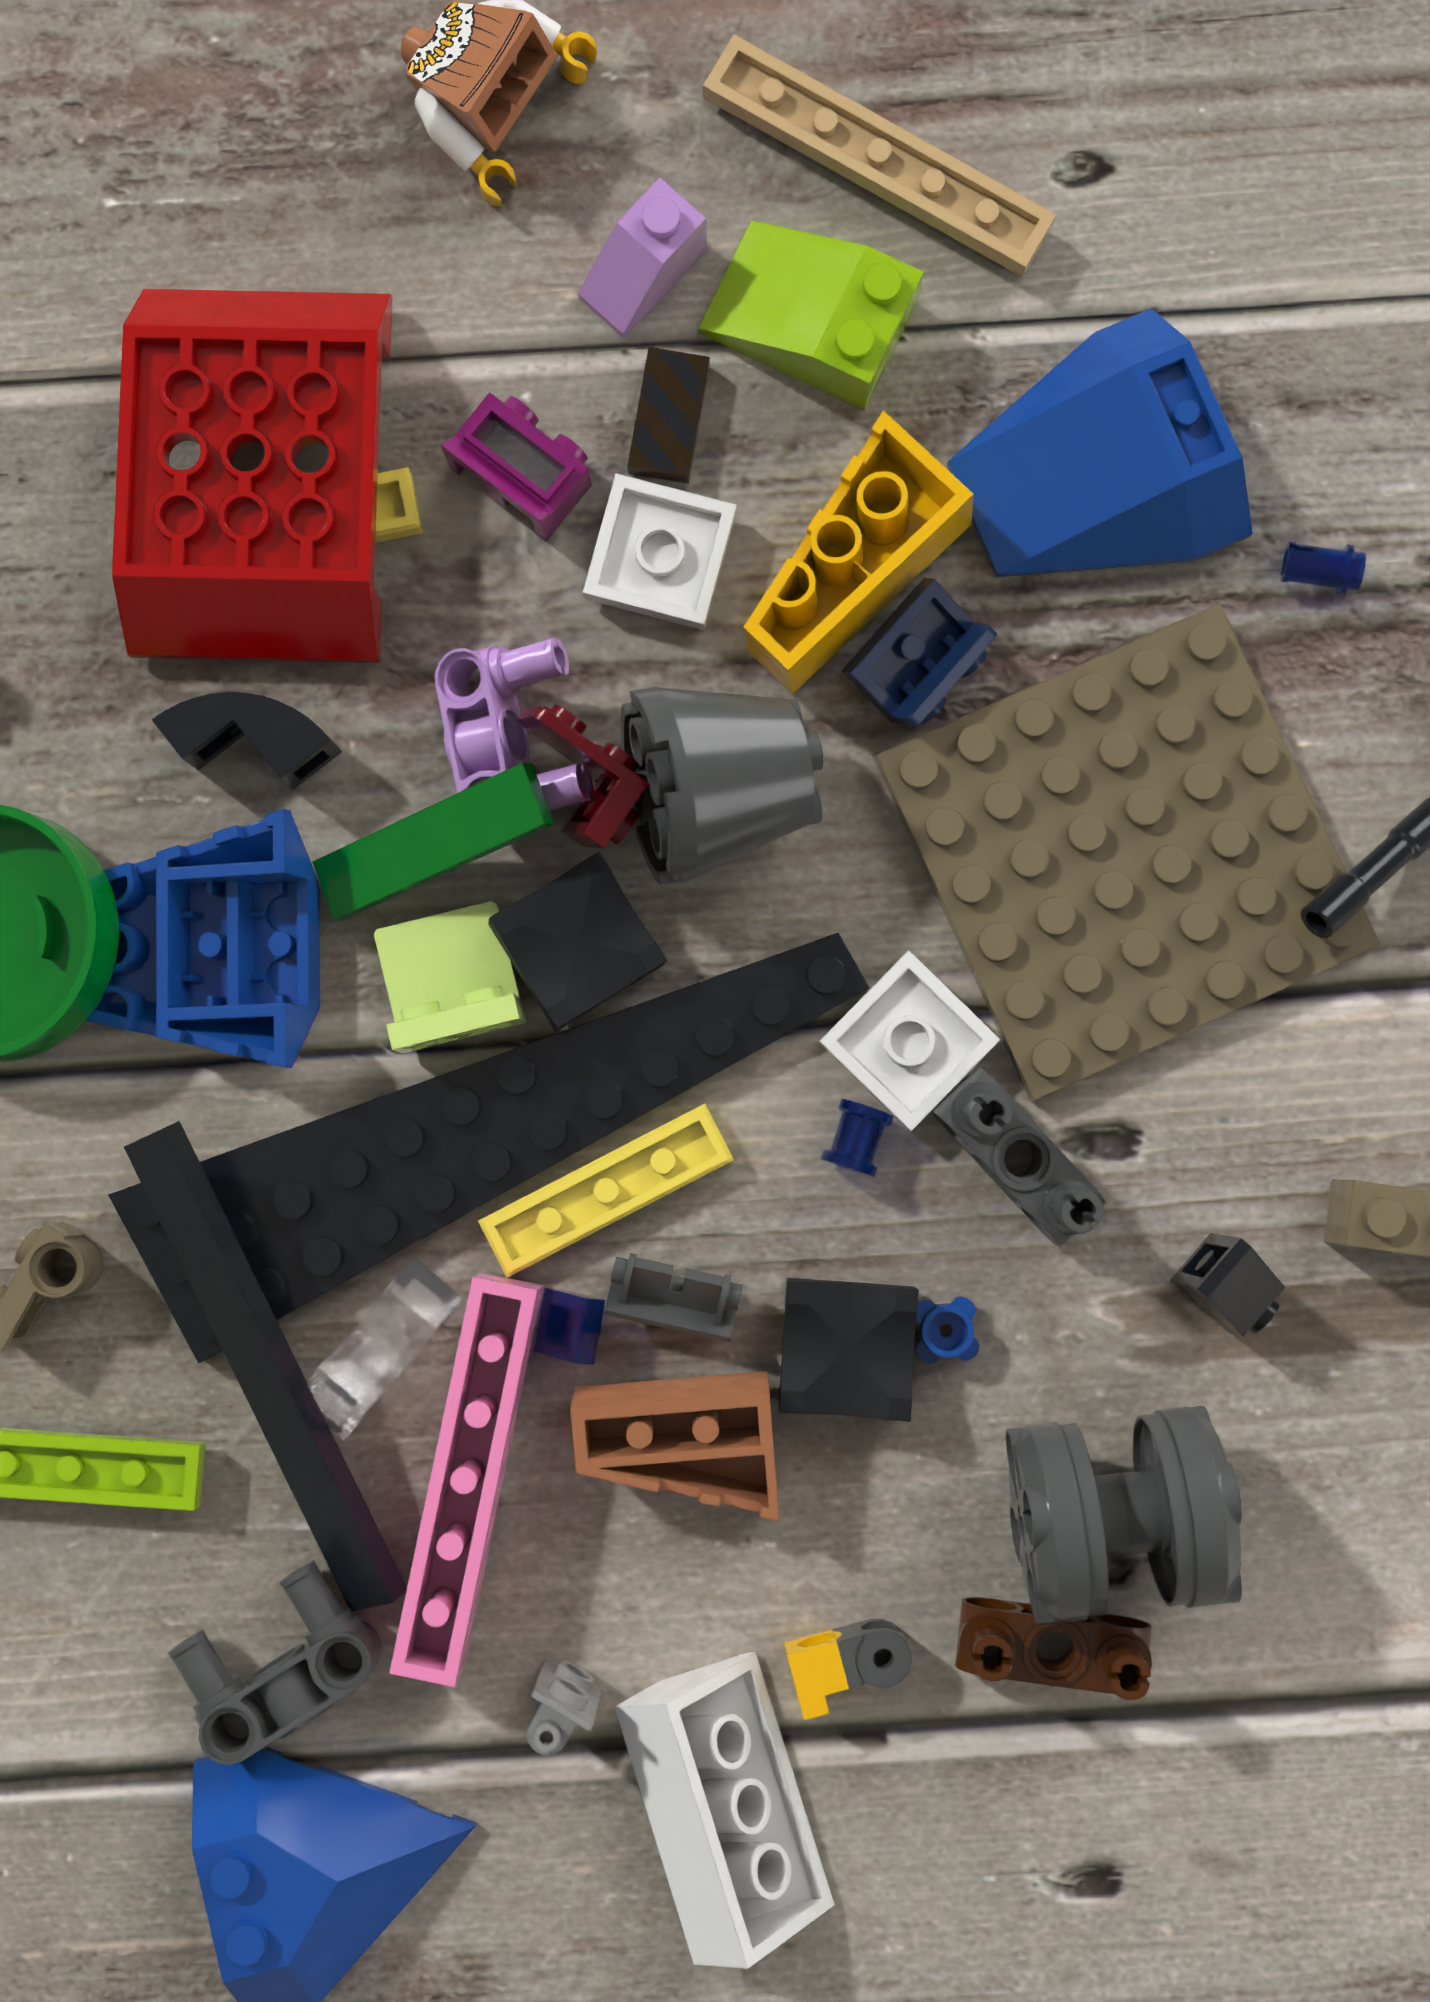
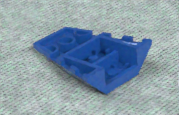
(220, 943)

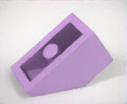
(644, 257)

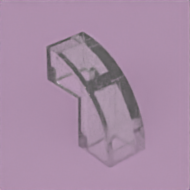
(382, 1347)

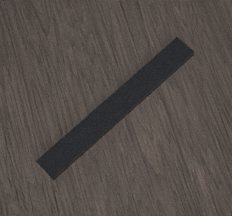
(265, 1368)

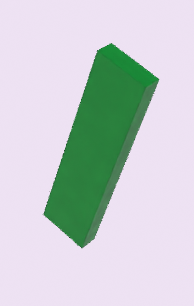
(433, 841)

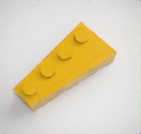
(859, 552)

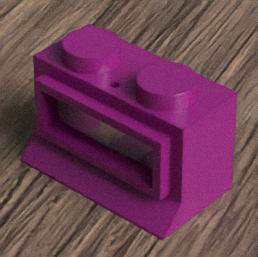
(520, 462)

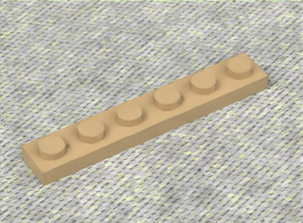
(878, 155)

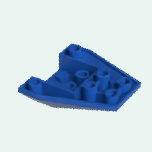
(1109, 461)

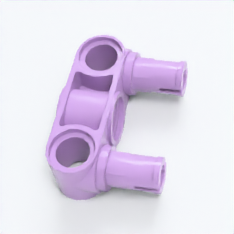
(483, 726)

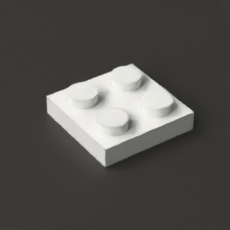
(659, 551)
(909, 1041)

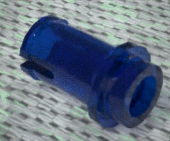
(1323, 566)

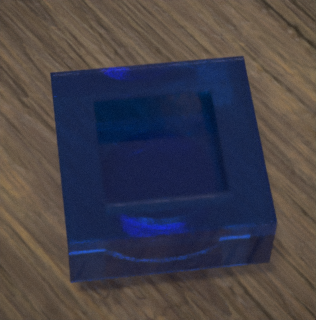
(569, 1326)

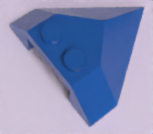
(305, 1869)

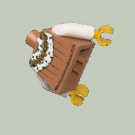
(480, 74)

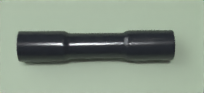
(1352, 890)

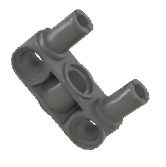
(1051, 1189)
(289, 1688)

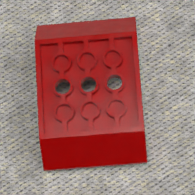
(264, 555)

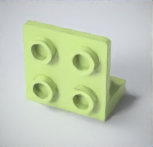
(447, 979)

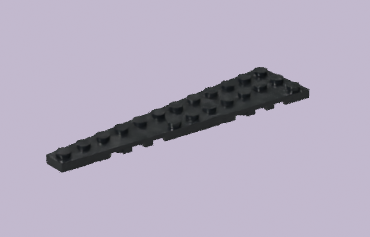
(404, 1165)

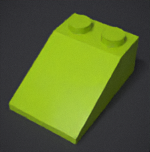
(814, 308)

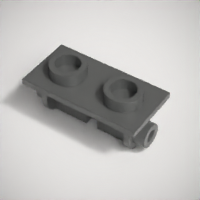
(689, 1304)

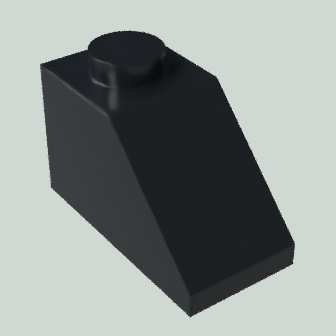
(1230, 1284)

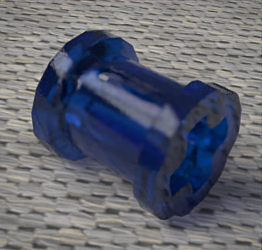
(857, 1137)

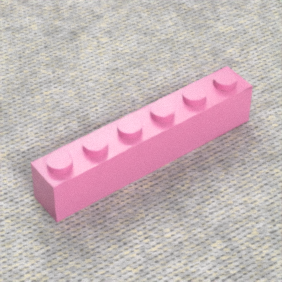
(466, 1479)

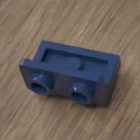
(919, 655)

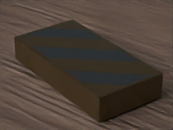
(668, 415)

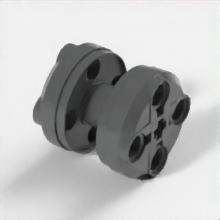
(1173, 1506)

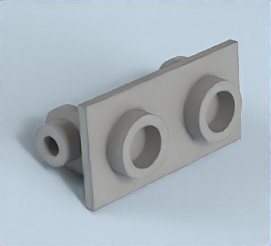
(563, 1701)

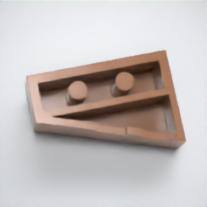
(682, 1437)

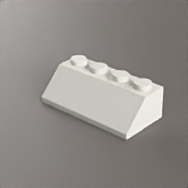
(725, 1811)

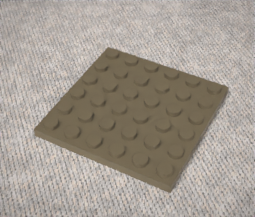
(1122, 851)

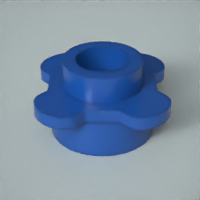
(960, 1341)

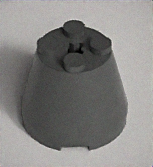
(719, 776)

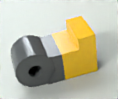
(846, 1659)

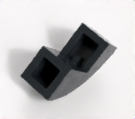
(282, 735)

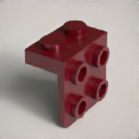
(616, 787)

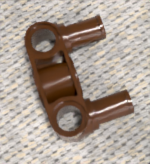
(1103, 1654)

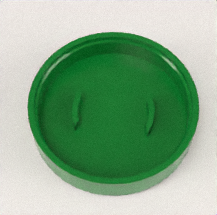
(53, 933)

